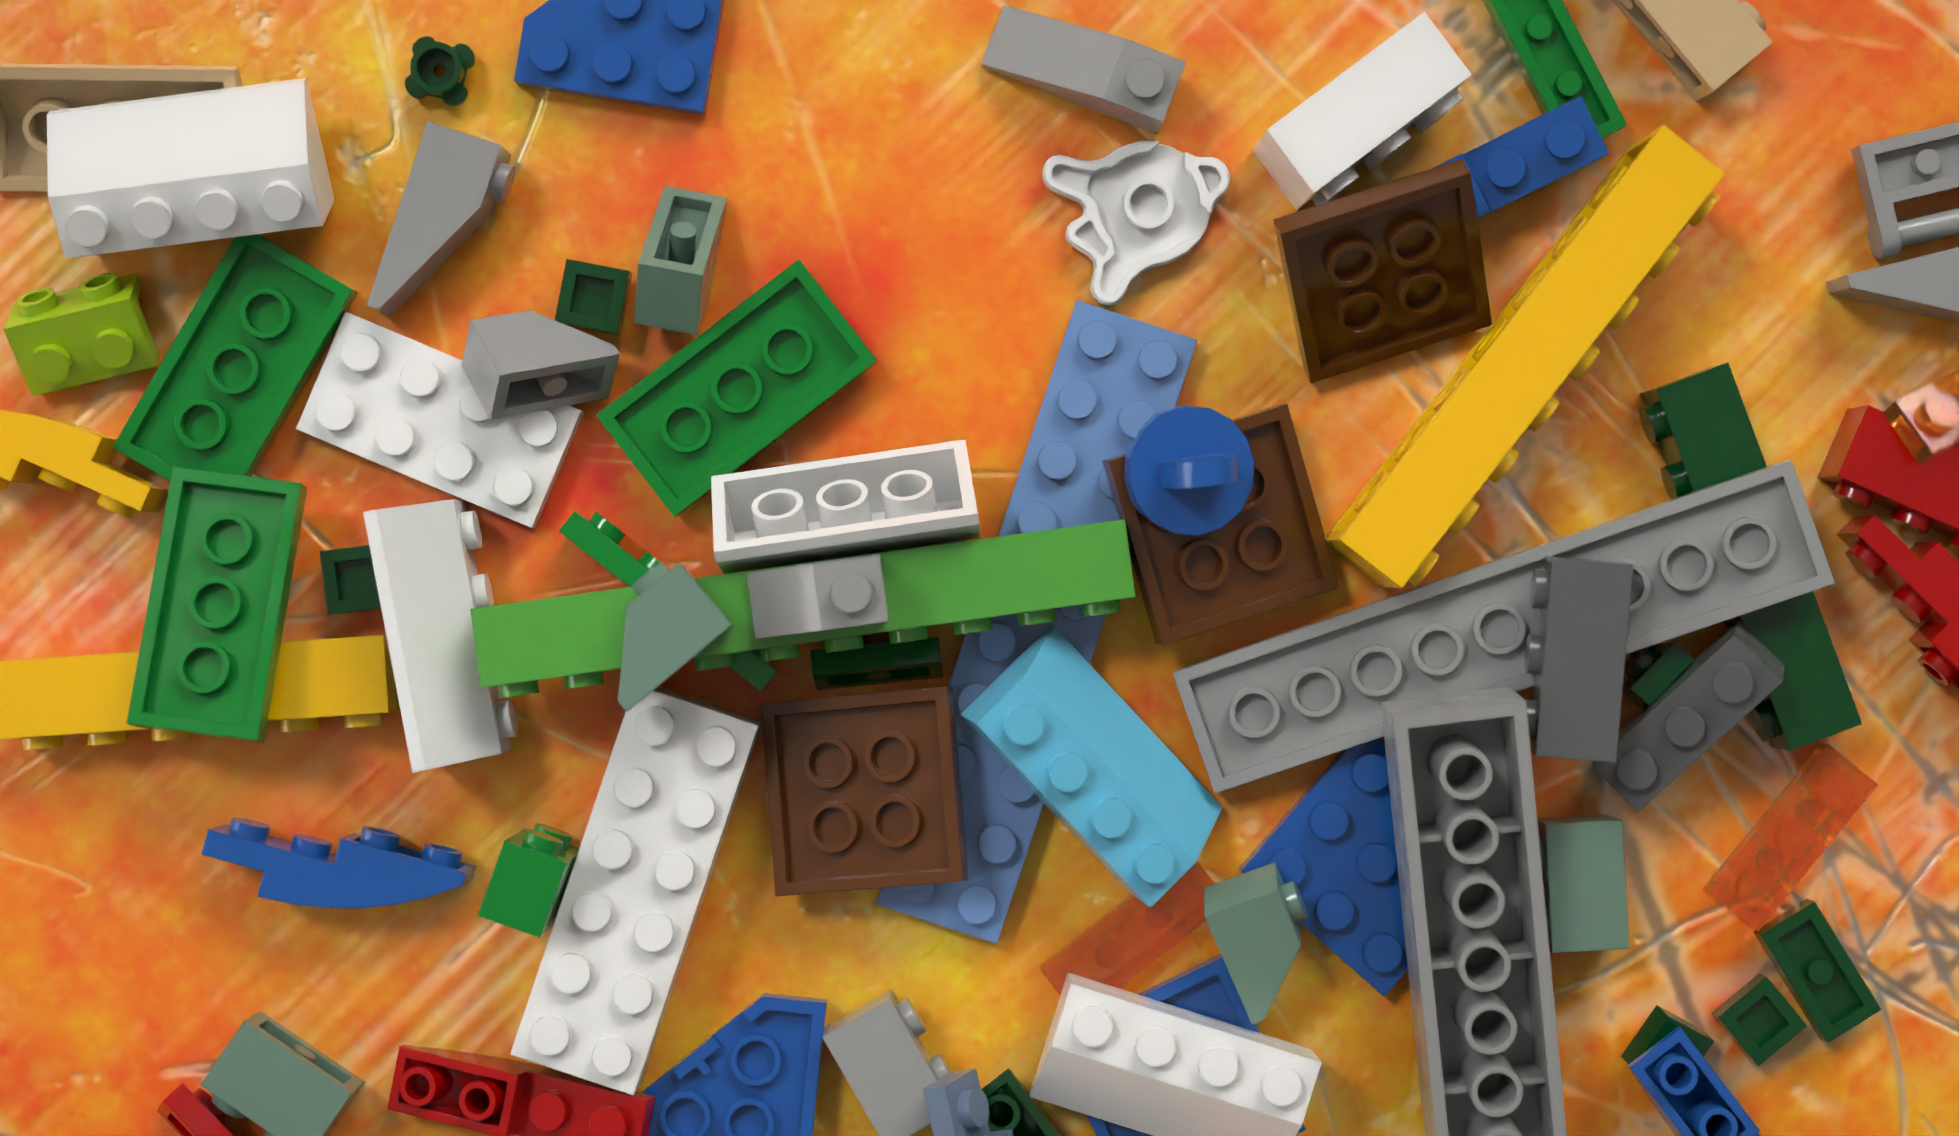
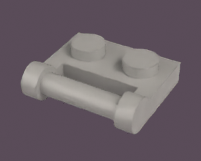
(1903, 171)

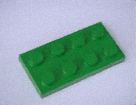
(236, 362)
(737, 388)
(217, 605)

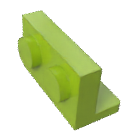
(80, 333)

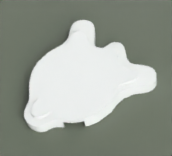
(1139, 209)

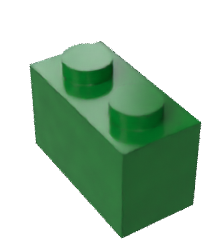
(530, 879)

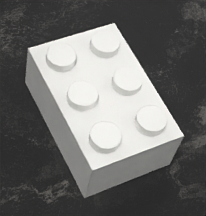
(1363, 114)

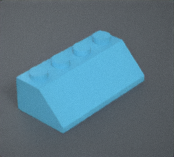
(1096, 766)

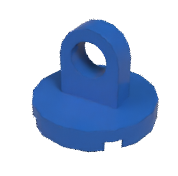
(1189, 470)

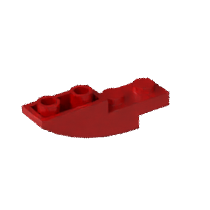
(1923, 585)
(511, 1096)

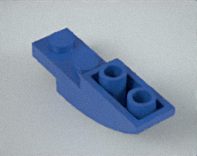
(1532, 156)
(362, 874)
(1689, 1090)

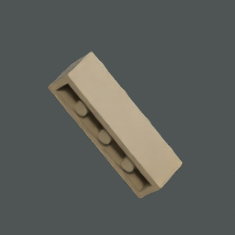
(1699, 38)

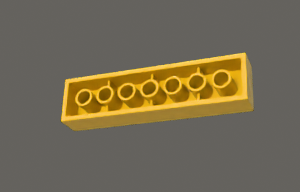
(1524, 358)

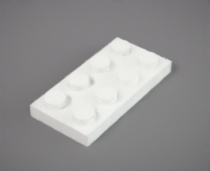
(424, 420)

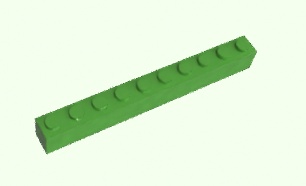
(922, 586)

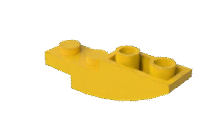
(70, 458)

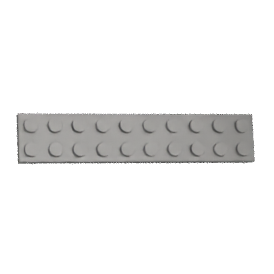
(1325, 682)

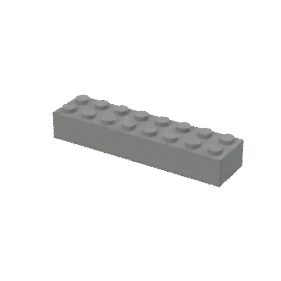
(1474, 914)

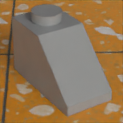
(535, 364)
(817, 596)

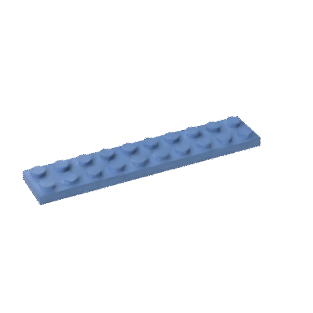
(1100, 394)

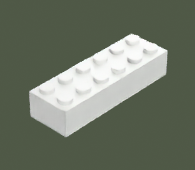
(636, 889)

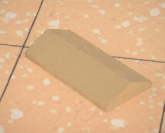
(35, 89)

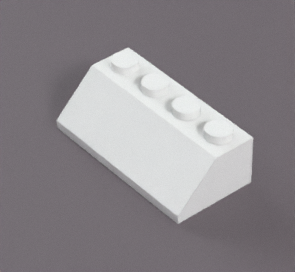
(186, 168)
(843, 507)
(425, 595)
(1169, 1067)

